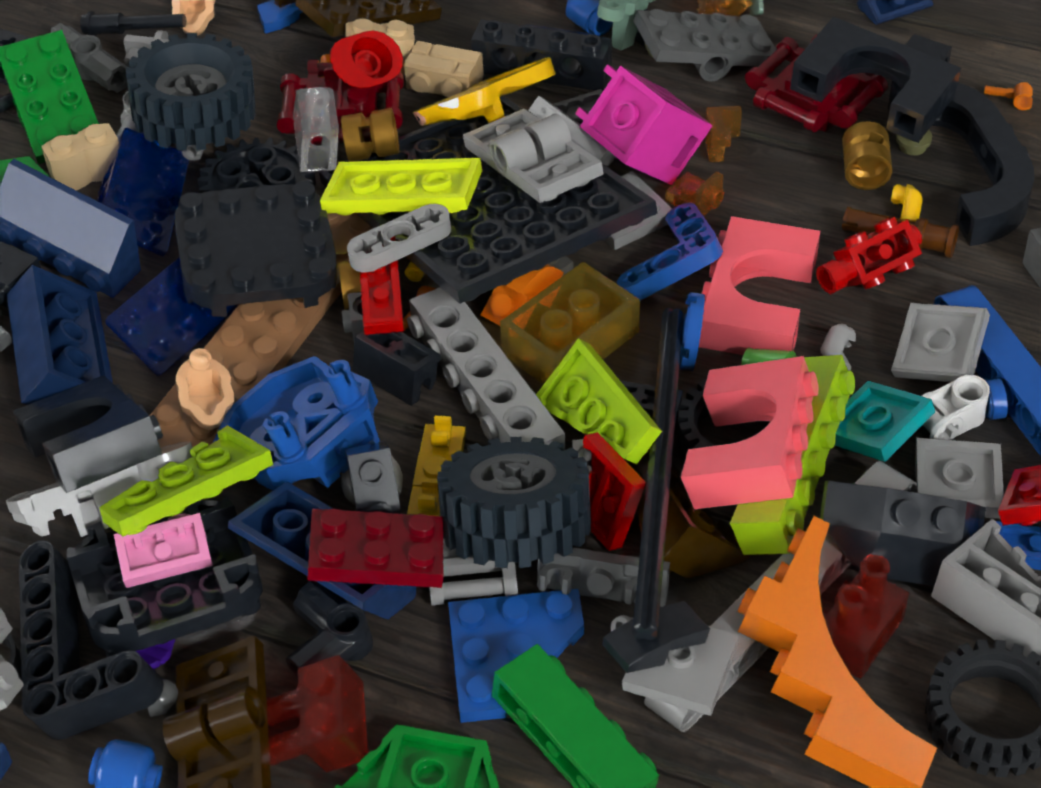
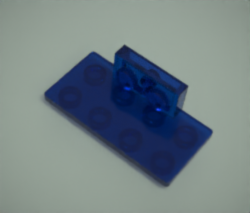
(146, 187)
(160, 321)

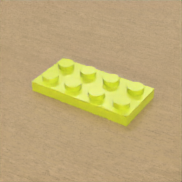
(401, 185)

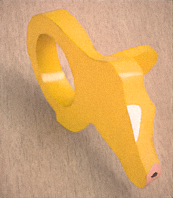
(484, 97)

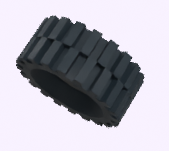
(191, 91)
(514, 501)

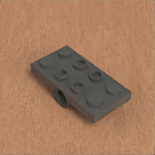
(704, 39)

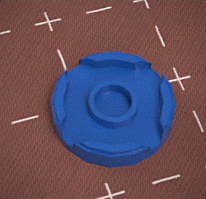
(691, 331)

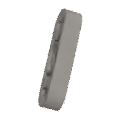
(366, 249)

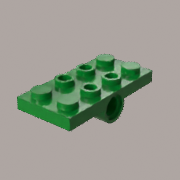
(46, 89)

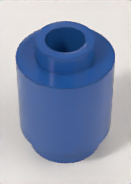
(585, 16)

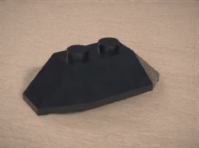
(900, 525)

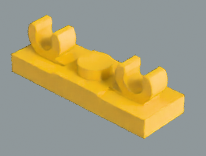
(437, 445)

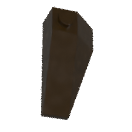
(693, 537)

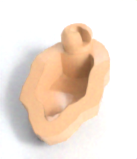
(197, 14)
(204, 389)

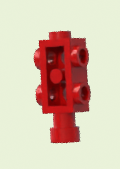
(867, 259)

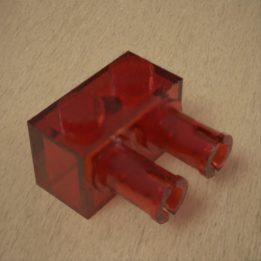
(865, 614)
(330, 714)

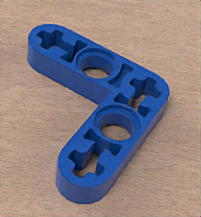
(695, 250)

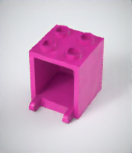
(644, 125)

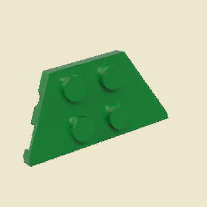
(425, 760)

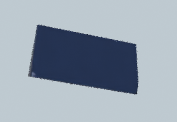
(885, 10)

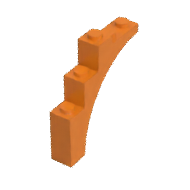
(845, 723)

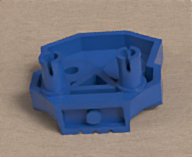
(306, 420)

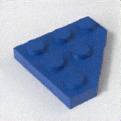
(499, 629)

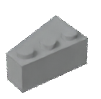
(993, 589)

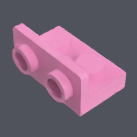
(163, 550)

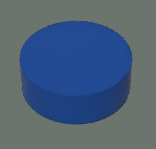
(997, 401)

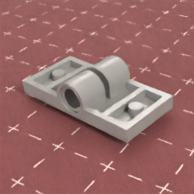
(534, 154)

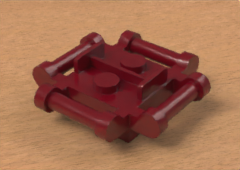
(347, 98)
(839, 106)

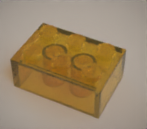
(573, 307)

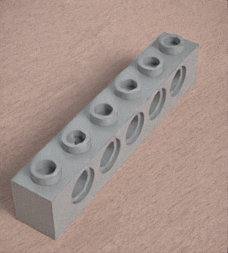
(480, 370)

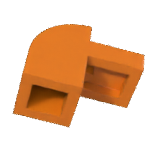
(510, 297)

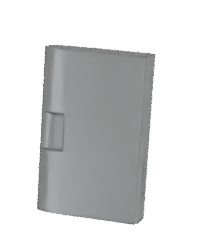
(543, 108)

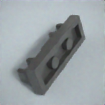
(596, 575)

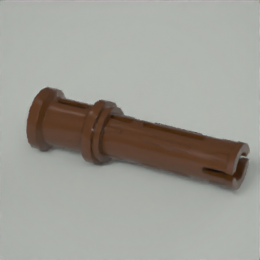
(934, 236)

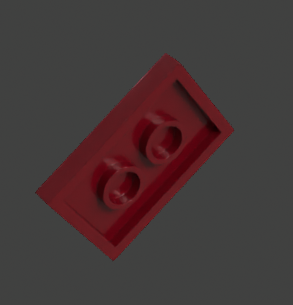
(376, 548)

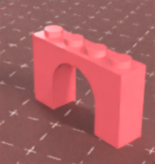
(751, 251)
(768, 462)

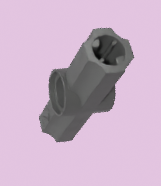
(93, 61)

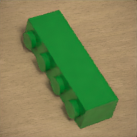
(569, 725)

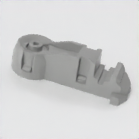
(37, 506)

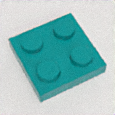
(881, 420)

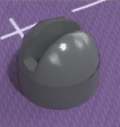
(167, 700)

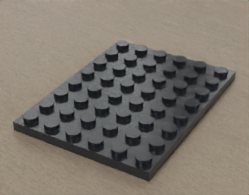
(504, 226)

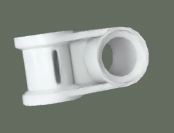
(958, 407)

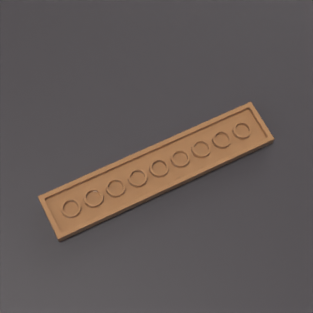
(258, 341)

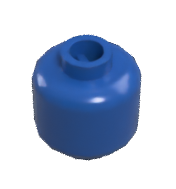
(124, 766)

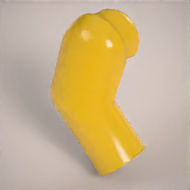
(911, 201)

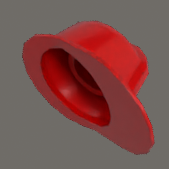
(366, 59)

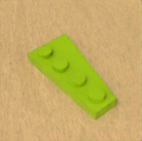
(595, 401)
(182, 484)

